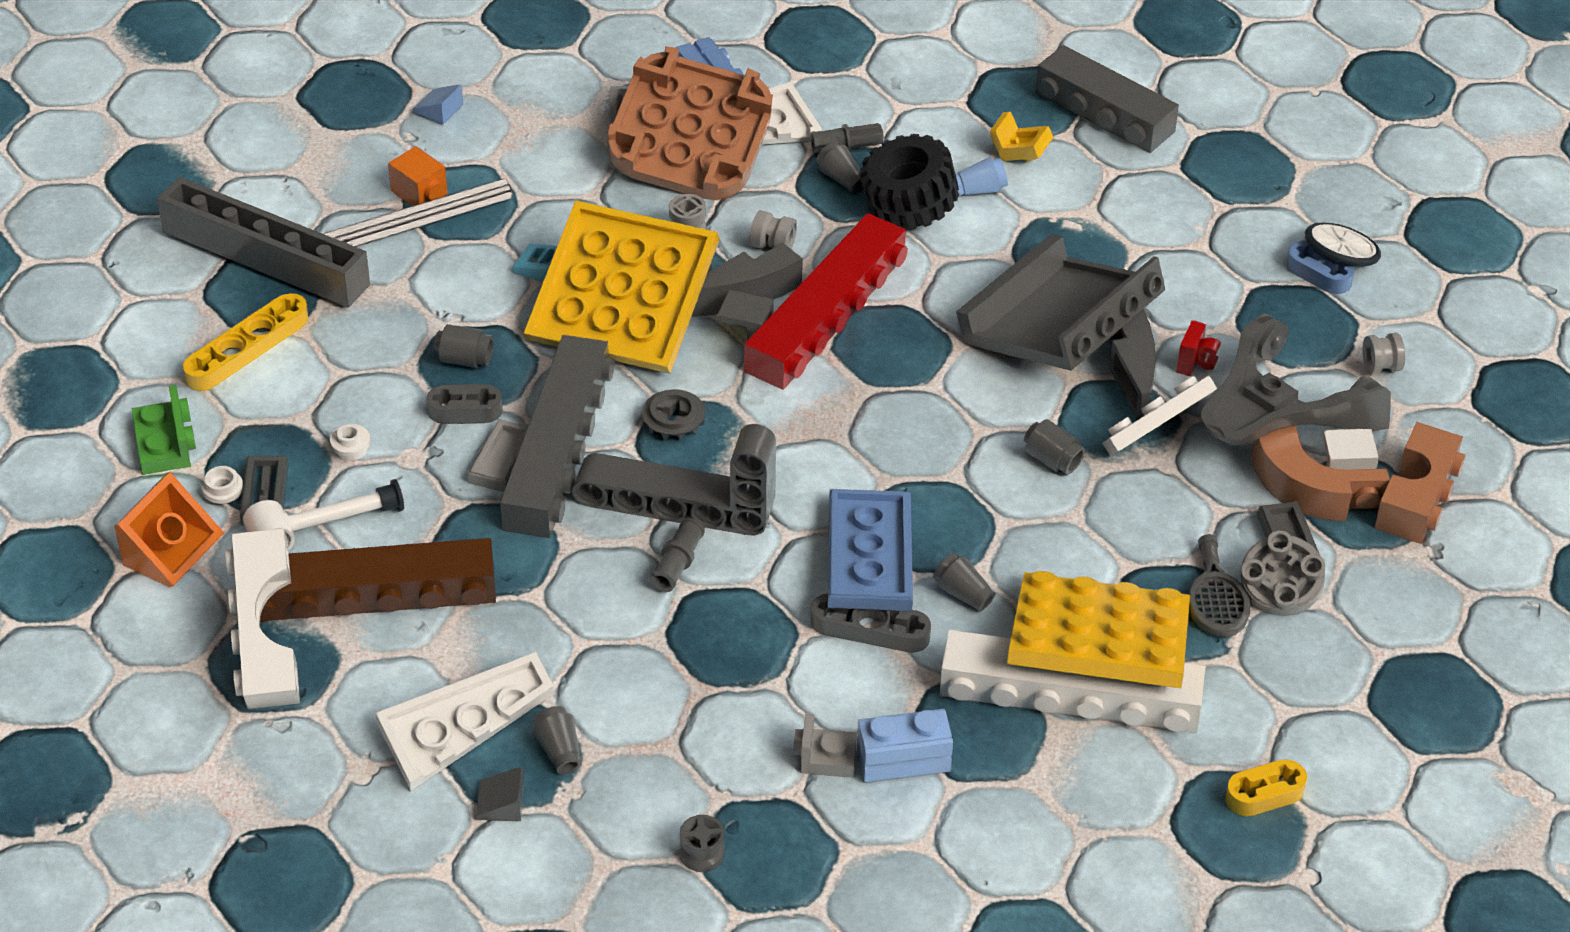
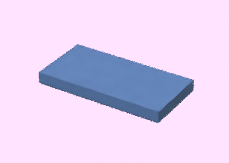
(870, 550)

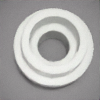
(350, 441)
(222, 485)

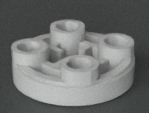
(1283, 574)

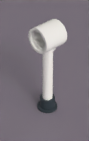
(270, 514)

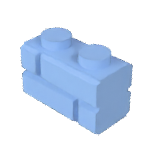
(904, 745)

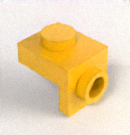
(1019, 143)

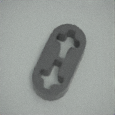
(464, 404)

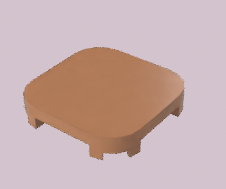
(690, 125)

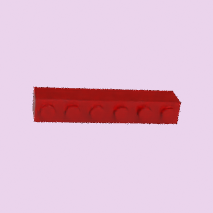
(825, 301)

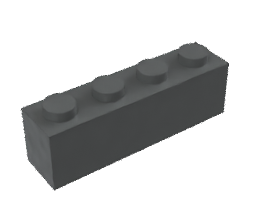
(1107, 98)

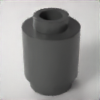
(464, 346)
(1054, 446)

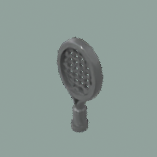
(1214, 575)

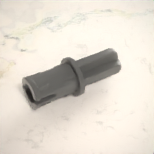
(850, 136)

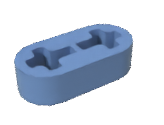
(1318, 269)

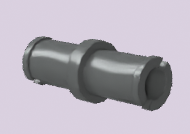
(677, 555)

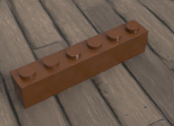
(385, 579)

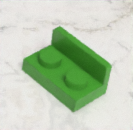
(162, 435)

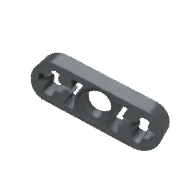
(898, 639)

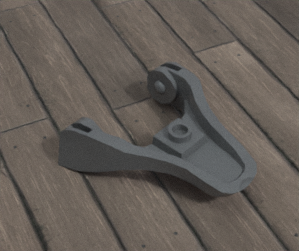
(1256, 404)

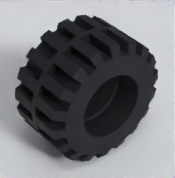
(910, 181)

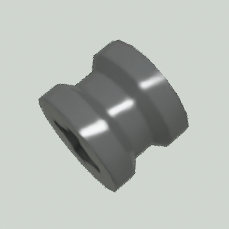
(710, 835)

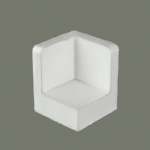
(1351, 449)

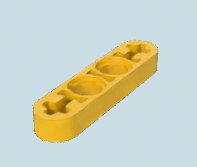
(210, 367)

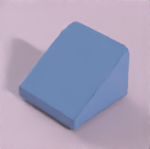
(440, 103)

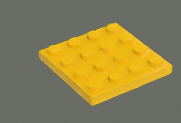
(623, 284)
(1100, 629)

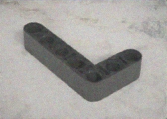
(672, 493)

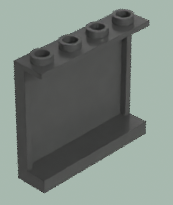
(1057, 306)

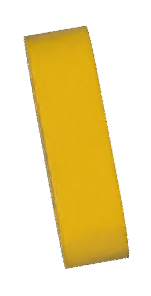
(1264, 784)

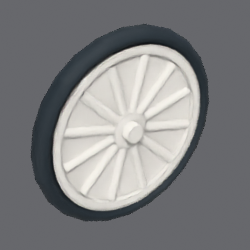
(1342, 244)

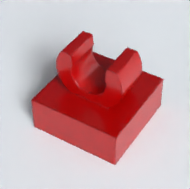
(1197, 350)

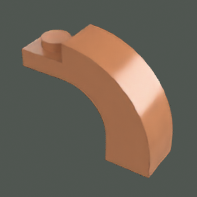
(1319, 489)

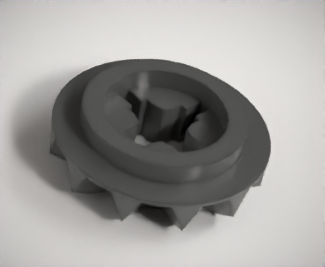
(664, 404)

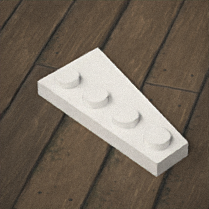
(455, 719)

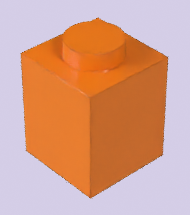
(417, 177)

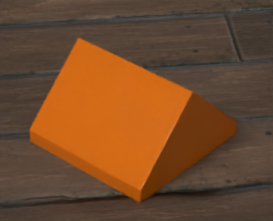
(165, 532)

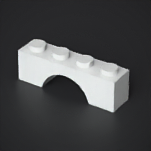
(260, 569)

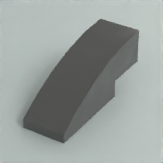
(766, 276)
(1134, 362)

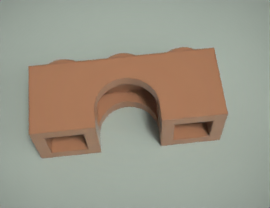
(1412, 503)

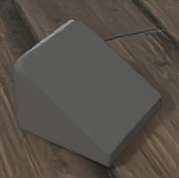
(501, 796)

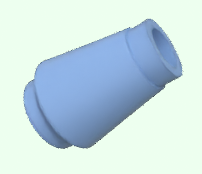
(982, 177)

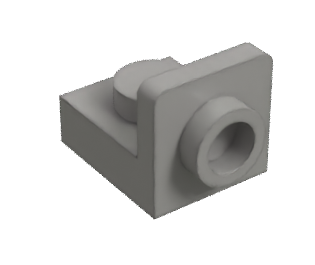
(825, 750)

